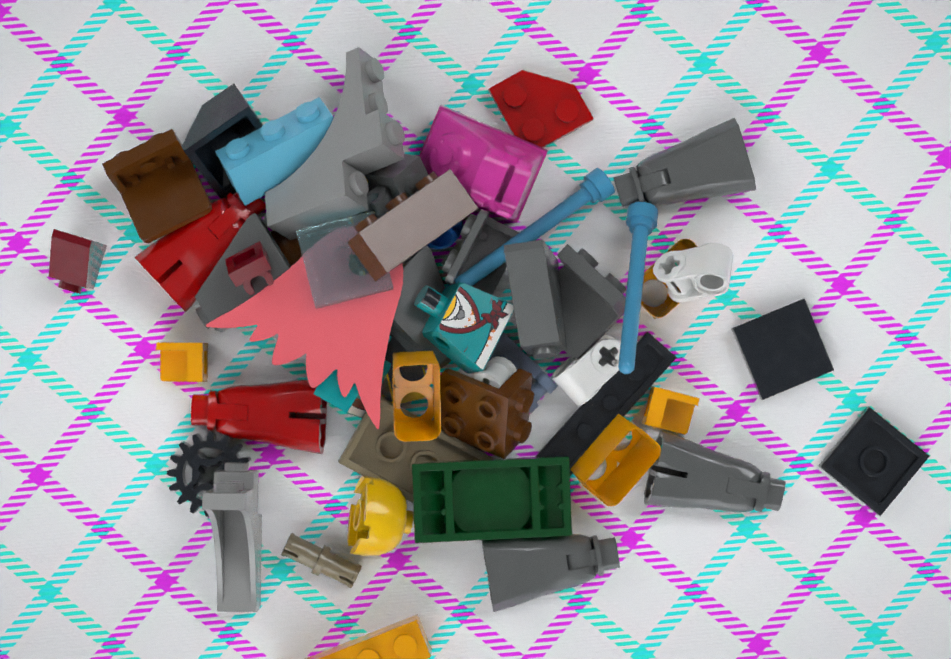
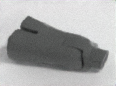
(697, 168)
(706, 479)
(543, 565)

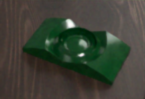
(491, 499)

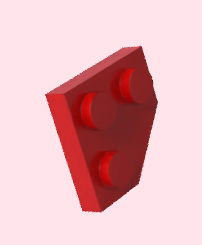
(540, 107)

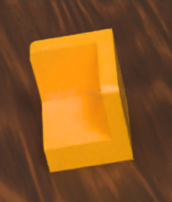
(183, 361)
(669, 410)

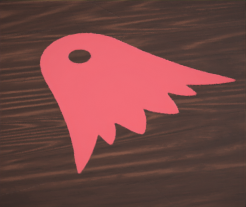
(334, 337)

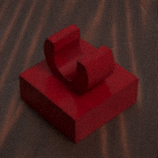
(249, 264)

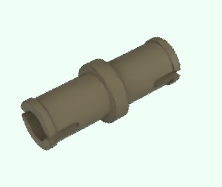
(321, 560)

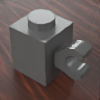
(393, 181)

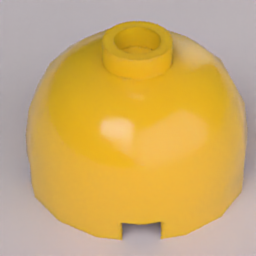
(377, 518)

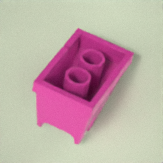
(488, 162)

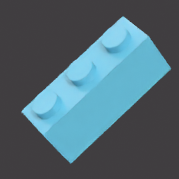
(274, 150)

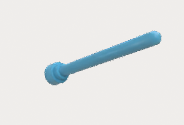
(595, 187)
(641, 220)

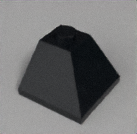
(217, 124)

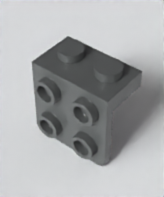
(481, 238)
(588, 300)

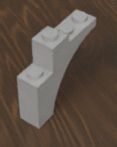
(357, 143)
(236, 536)

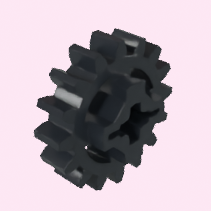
(196, 461)

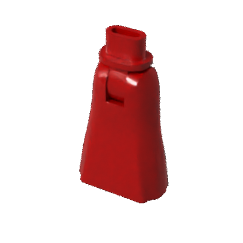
(189, 254)
(266, 413)

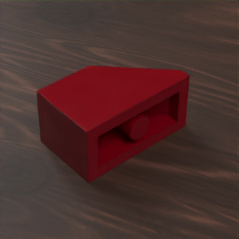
(75, 261)

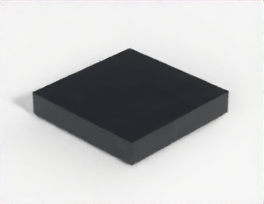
(782, 349)
(873, 461)

